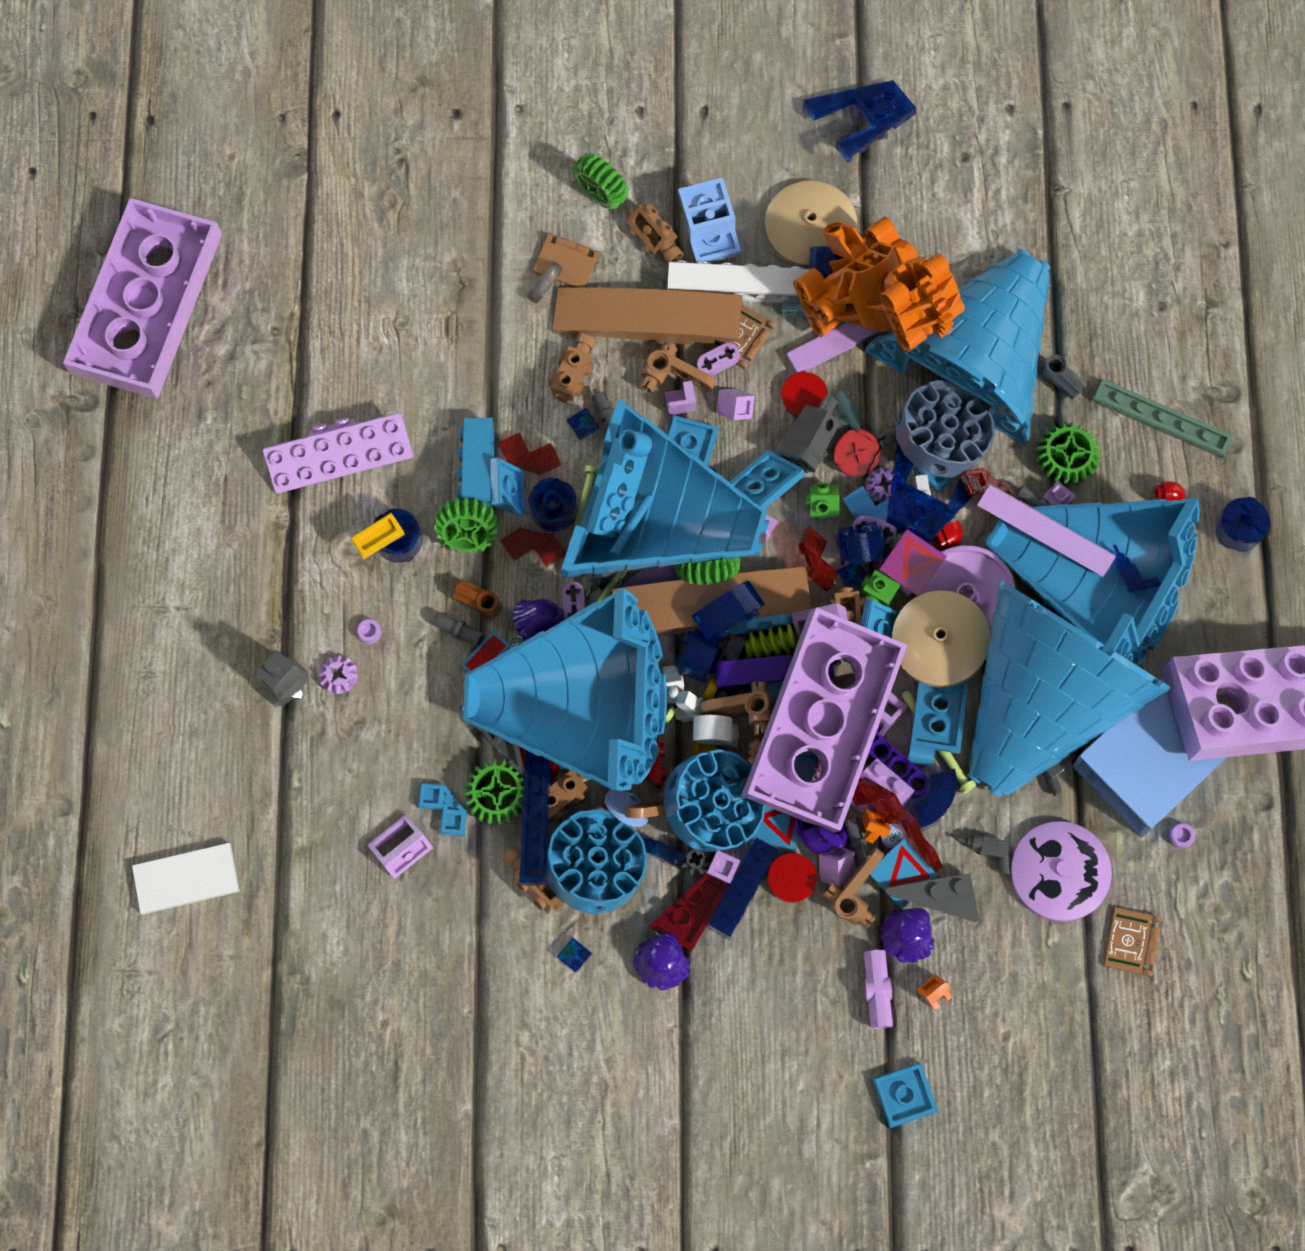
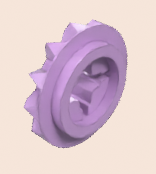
(876, 492)
(339, 685)

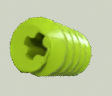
(772, 643)

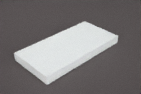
(185, 878)

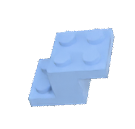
(709, 221)

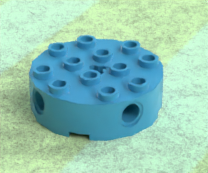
(707, 804)
(617, 866)

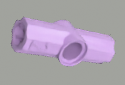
(877, 989)

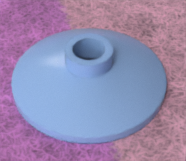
(616, 805)

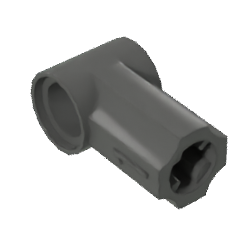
(1065, 379)

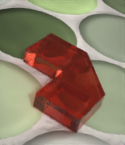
(536, 461)
(977, 480)
(524, 540)
(812, 547)
(883, 799)
(926, 850)

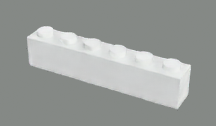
(753, 282)

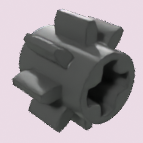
(692, 867)

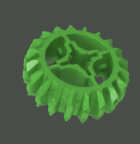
(600, 180)
(1088, 453)
(466, 519)
(708, 571)
(485, 792)

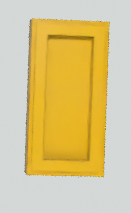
(377, 536)

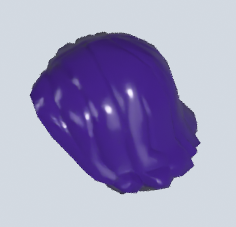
(536, 616)
(818, 838)
(907, 934)
(661, 962)

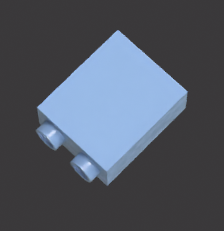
(1143, 765)

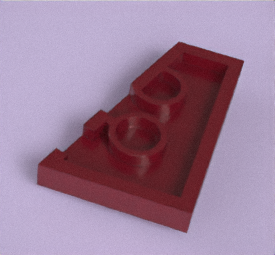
(691, 912)

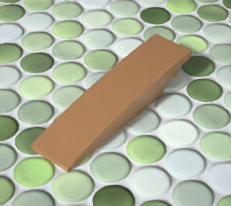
(648, 314)
(674, 602)

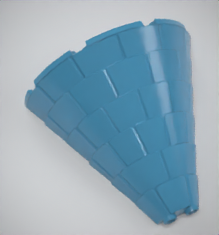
(991, 344)
(691, 514)
(1151, 533)
(580, 693)
(1046, 693)

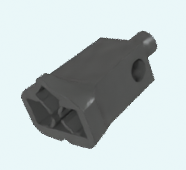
(809, 435)
(281, 679)

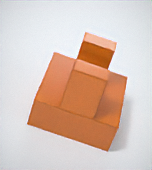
(873, 826)
(934, 989)

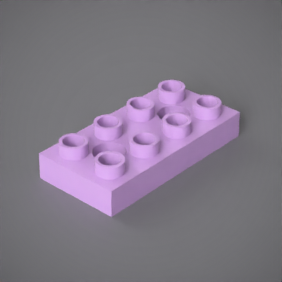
(143, 298)
(1260, 683)
(824, 720)

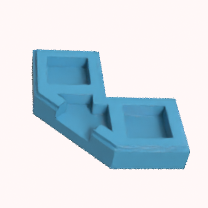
(861, 504)
(762, 623)
(453, 813)

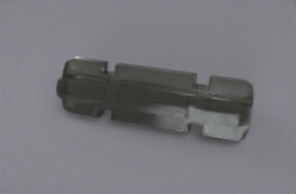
(544, 282)

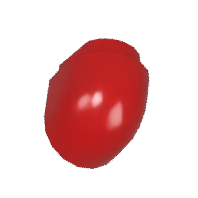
(1169, 491)
(949, 536)

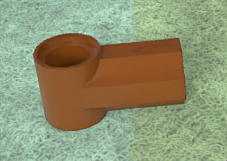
(476, 598)

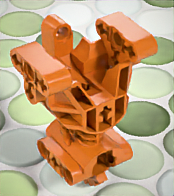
(884, 285)

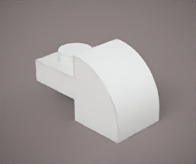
(716, 731)

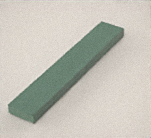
(1162, 418)

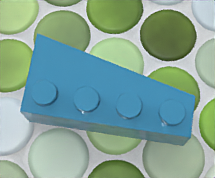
(475, 459)

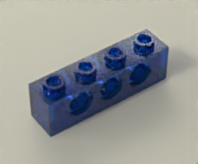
(742, 889)

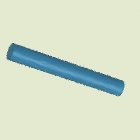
(631, 525)

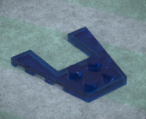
(880, 103)
(915, 509)

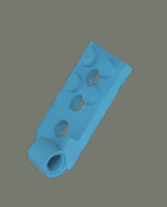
(630, 448)
(769, 487)
(923, 738)

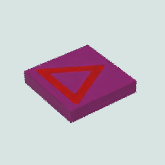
(912, 562)

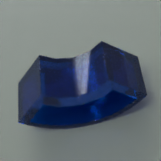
(728, 610)
(937, 801)

